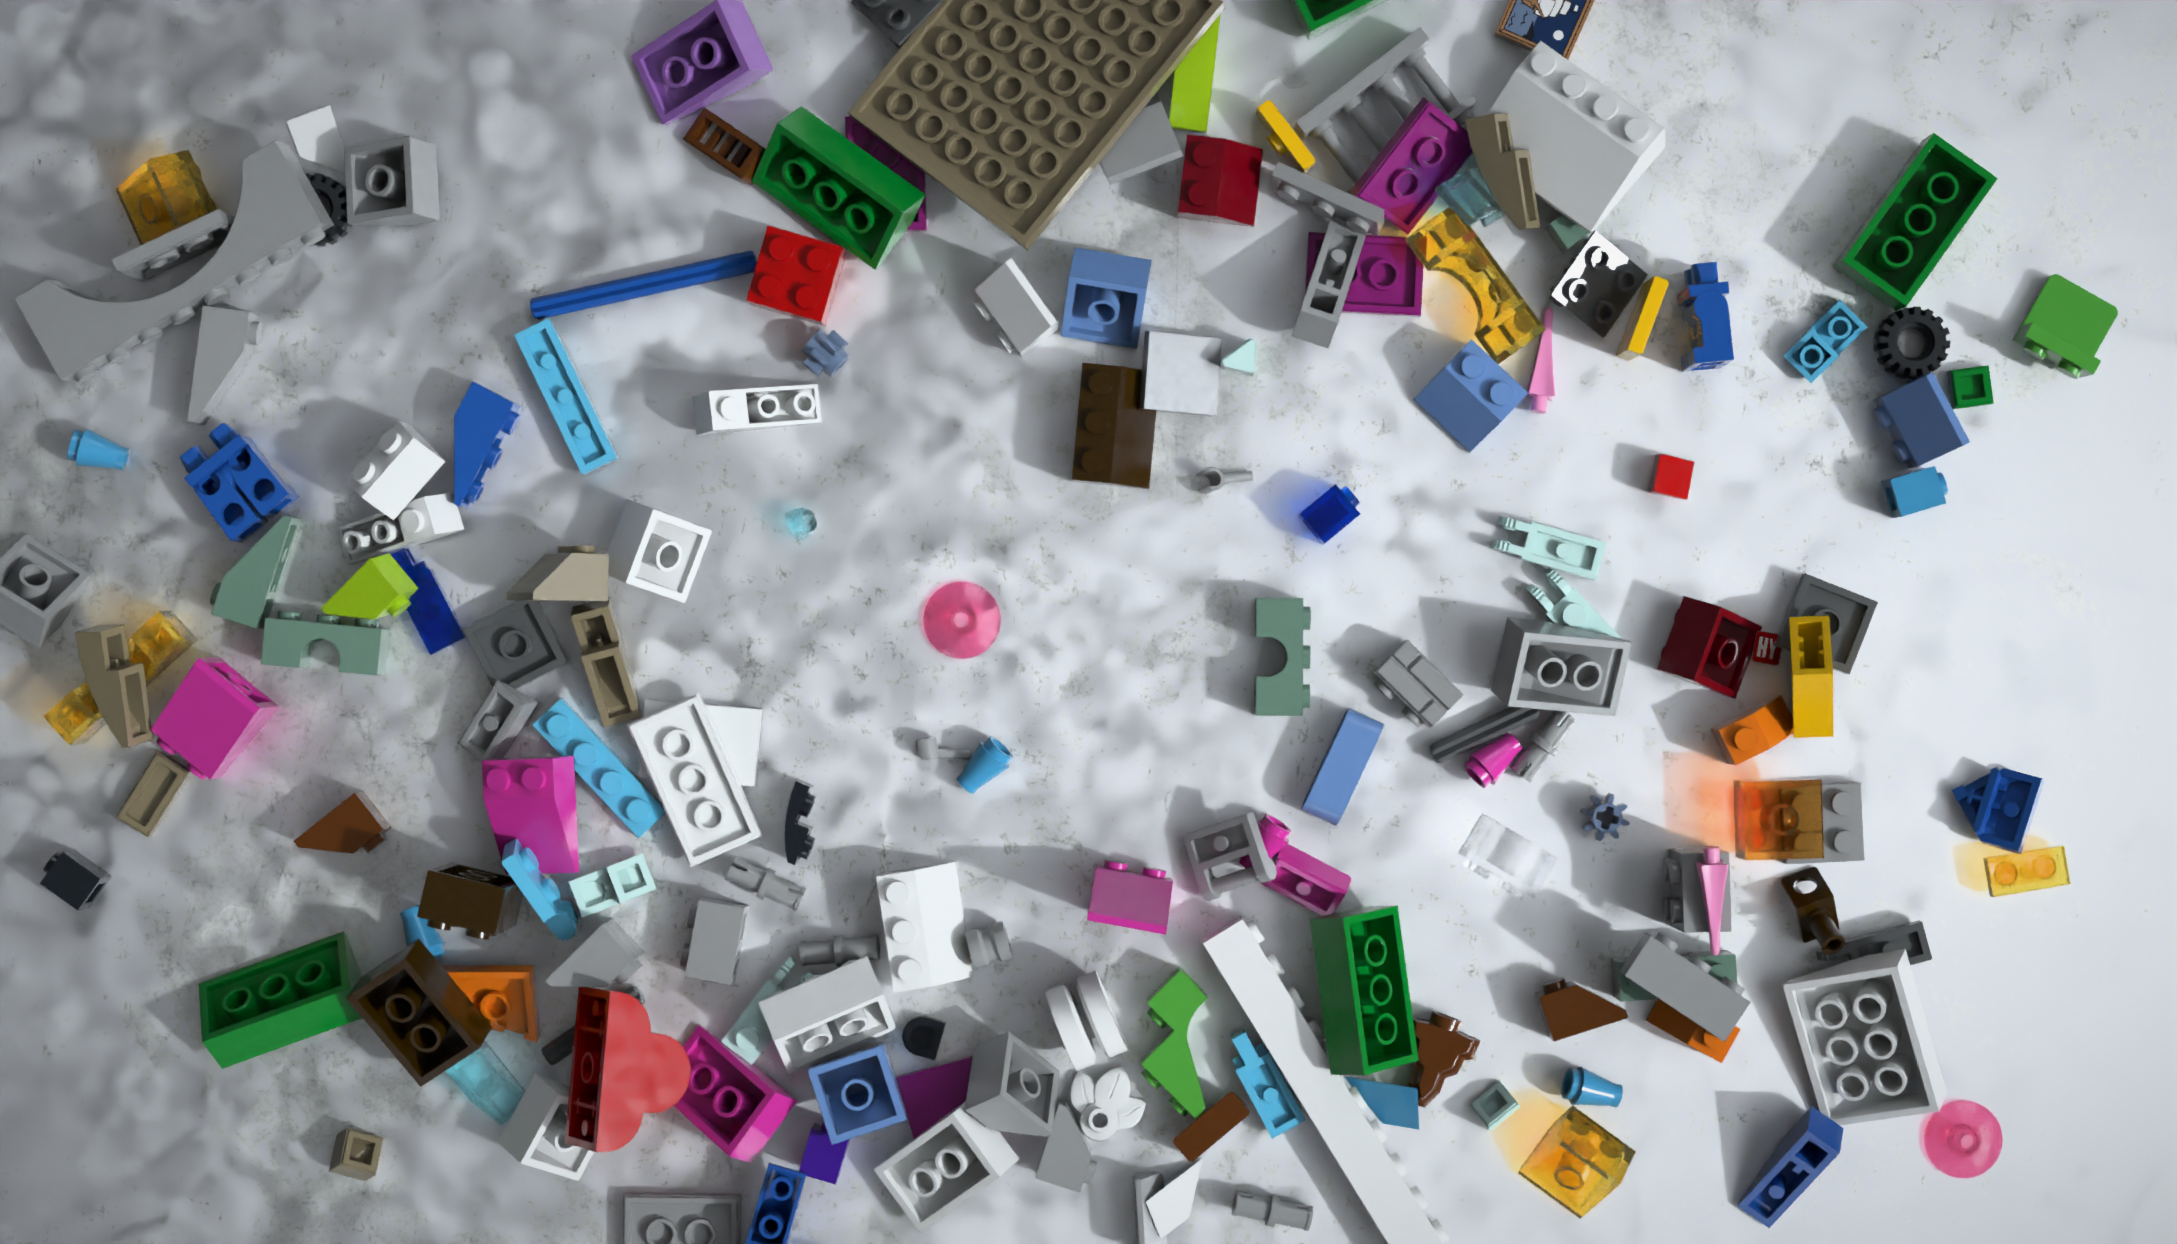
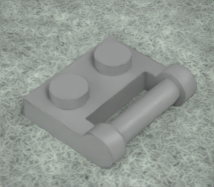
(1223, 844)

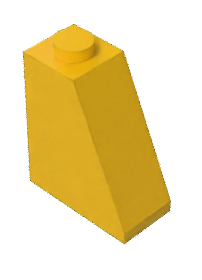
(1811, 676)

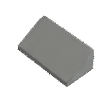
(497, 722)
(1145, 1187)

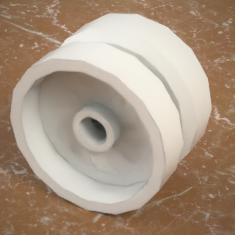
(1081, 1022)

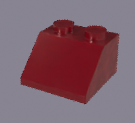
(1219, 181)
(1709, 647)

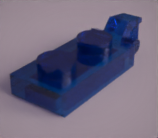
(430, 606)

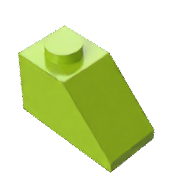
(373, 591)

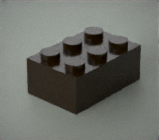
(470, 899)
(419, 1012)

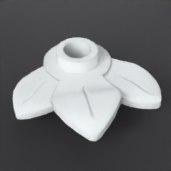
(1105, 1097)

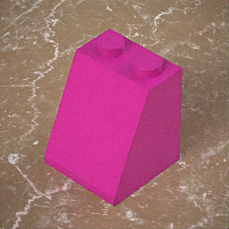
(212, 717)

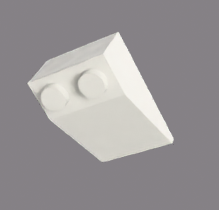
(945, 1166)

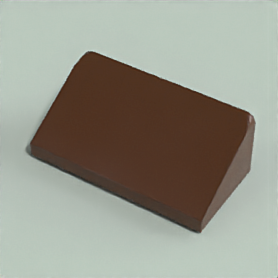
(1211, 1126)

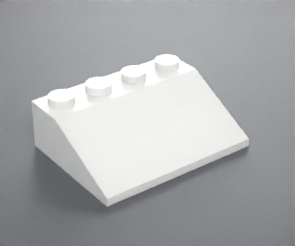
(1579, 136)
(1866, 1040)

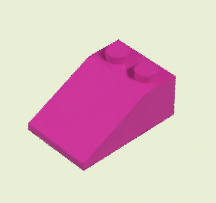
(537, 806)
(1130, 897)
(731, 1098)

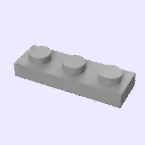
(1327, 200)

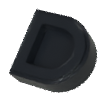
(923, 1036)

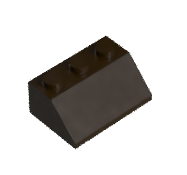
(1111, 431)

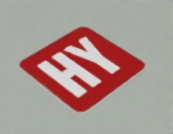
(1764, 648)

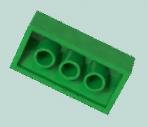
(837, 186)
(278, 1000)

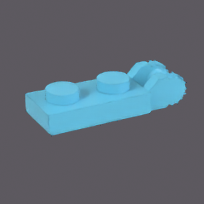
(540, 892)

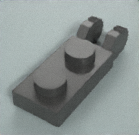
(1906, 936)

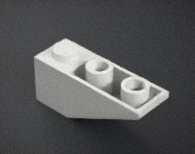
(756, 409)
(416, 524)

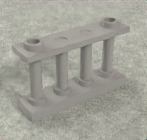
(1380, 77)

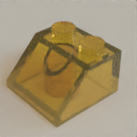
(164, 195)
(1577, 1162)

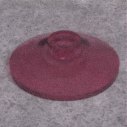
(982, 625)
(1947, 1129)

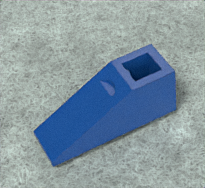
(478, 432)
(776, 1206)

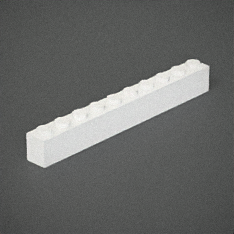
(1324, 1096)

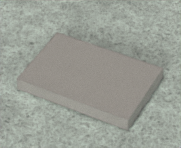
(175, 247)
(681, 1218)

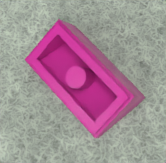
(1308, 881)

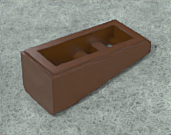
(746, 158)

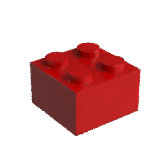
(796, 275)

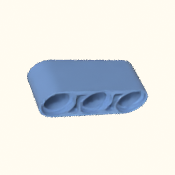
(1342, 766)

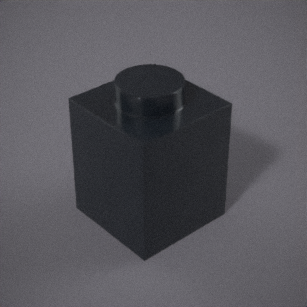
(74, 878)

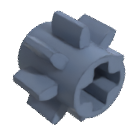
(825, 353)
(1608, 827)

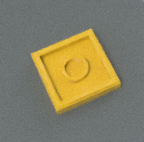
(1642, 318)

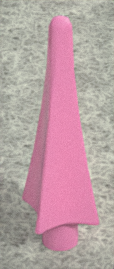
(1542, 380)
(1712, 878)

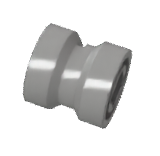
(989, 945)

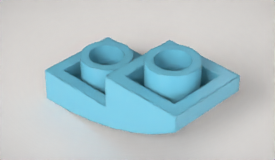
(1825, 340)

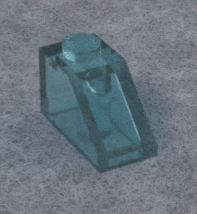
(1470, 198)
(488, 1083)

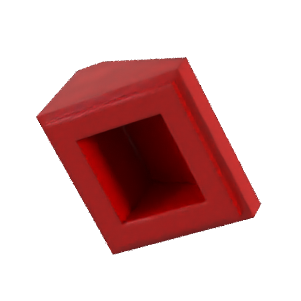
(1671, 476)

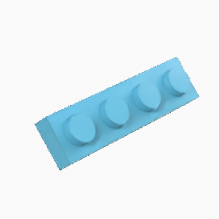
(566, 396)
(600, 767)

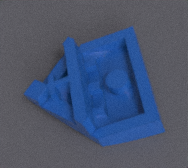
(2001, 807)

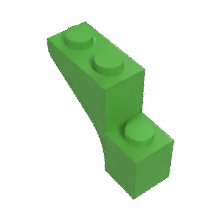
(1170, 1059)

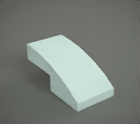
(612, 885)

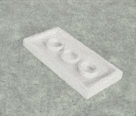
(694, 780)

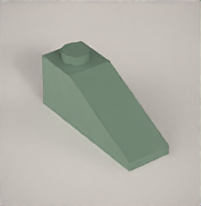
(253, 582)

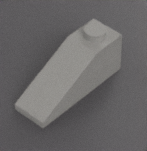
(1328, 285)
(222, 352)

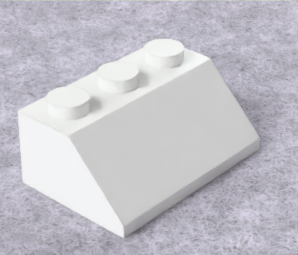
(924, 926)
(827, 1015)

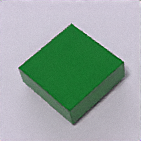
(1970, 387)

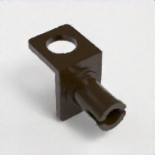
(1815, 910)

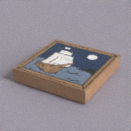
(1549, 21)

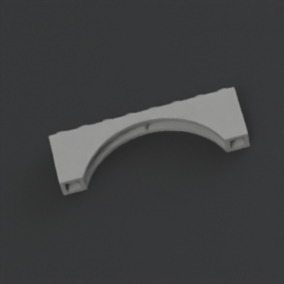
(272, 219)

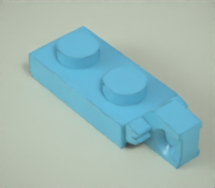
(1266, 1086)

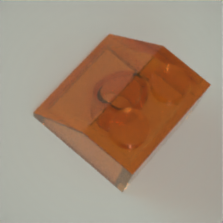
(1778, 819)

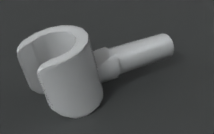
(1218, 479)
(928, 749)

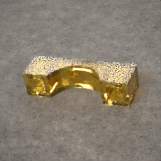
(1503, 315)
(153, 644)

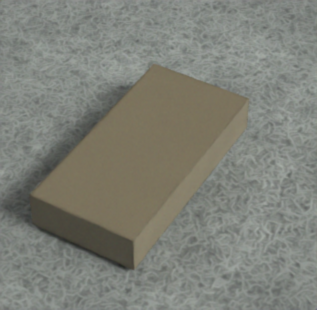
(154, 794)

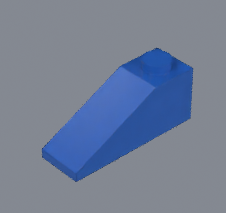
(1793, 1166)

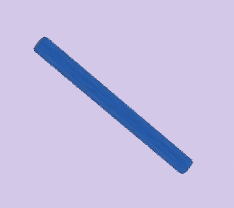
(643, 285)

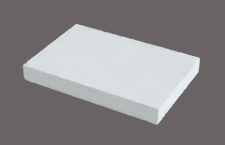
(738, 732)

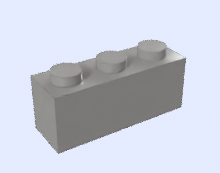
(1686, 985)

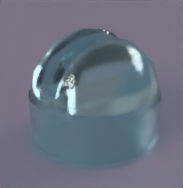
(801, 523)

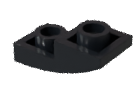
(797, 834)

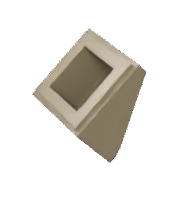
(356, 1154)

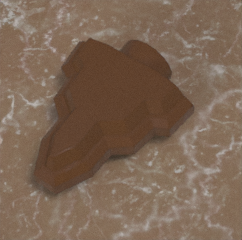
(1440, 1054)

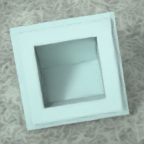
(1241, 359)
(1495, 1105)

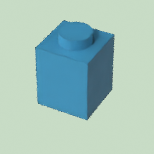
(1915, 491)

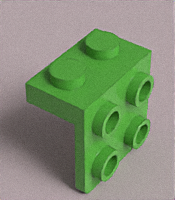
(2066, 327)

